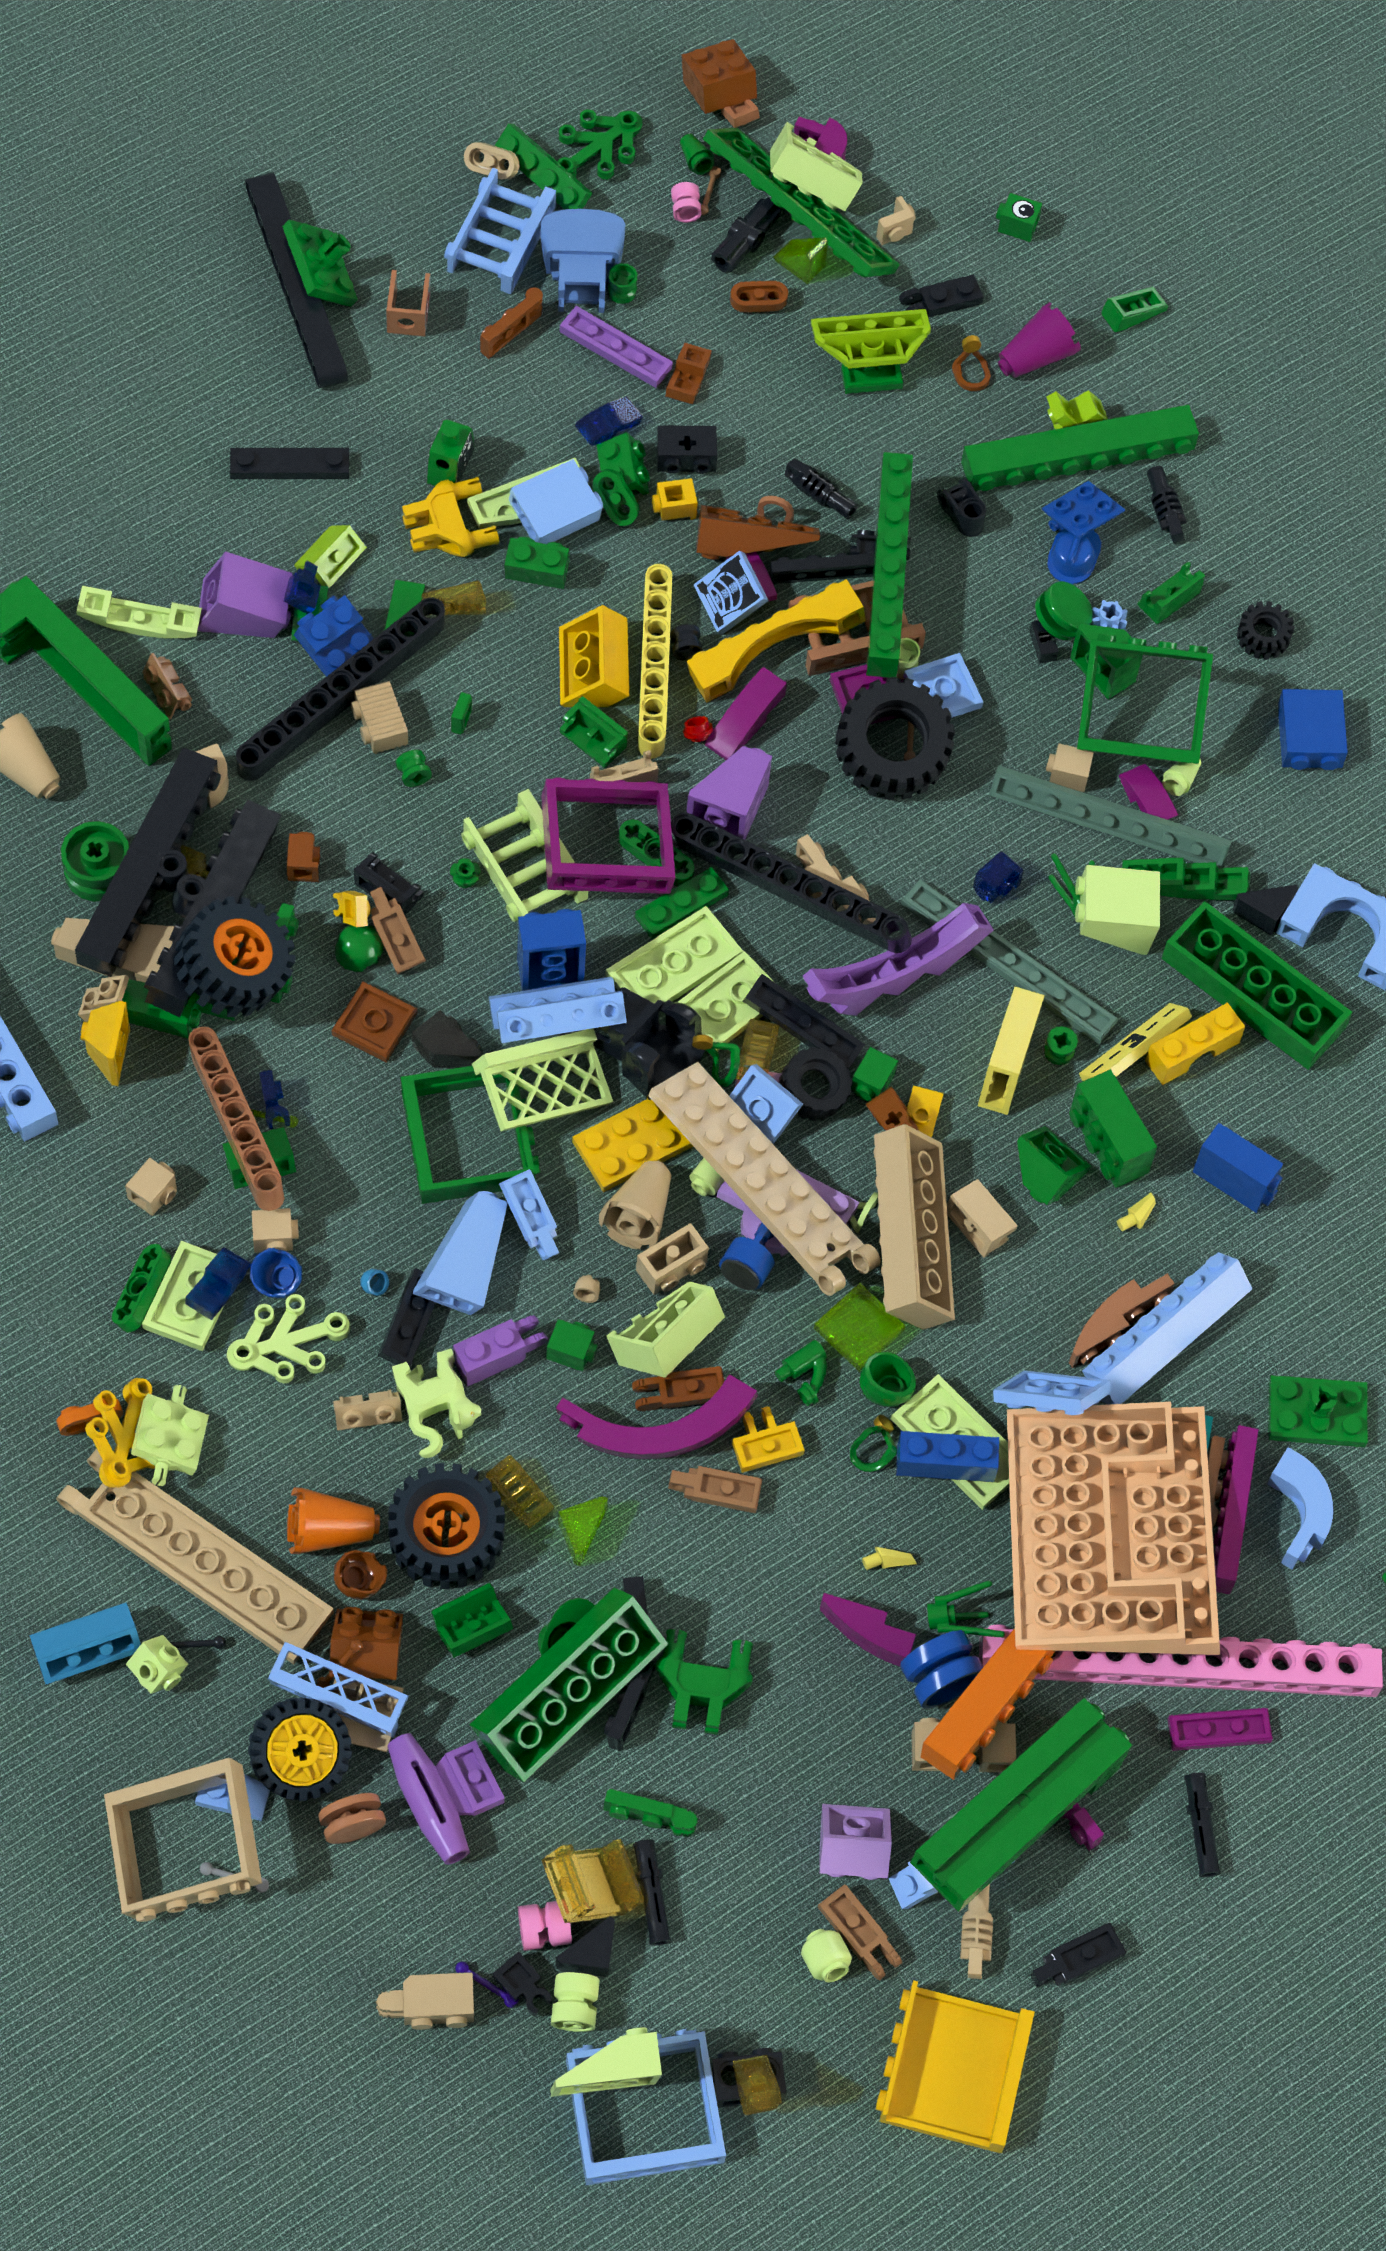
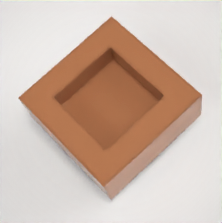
(741, 113)

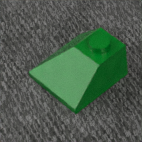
(1049, 1165)

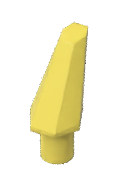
(1137, 1213)
(887, 1558)

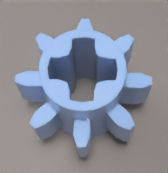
(1110, 615)

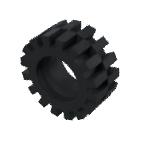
(1269, 616)

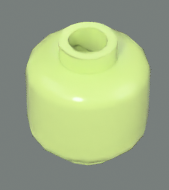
(826, 1955)

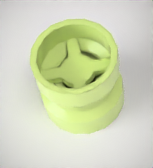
(909, 656)

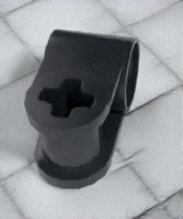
(961, 504)

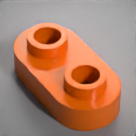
(75, 1418)

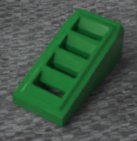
(1120, 319)

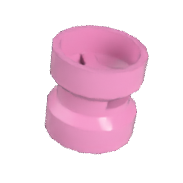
(685, 200)

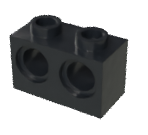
(729, 2095)

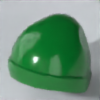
(887, 1380)

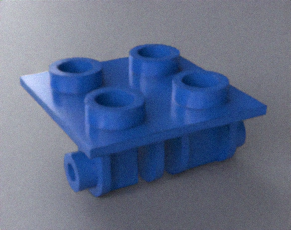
(1082, 510)

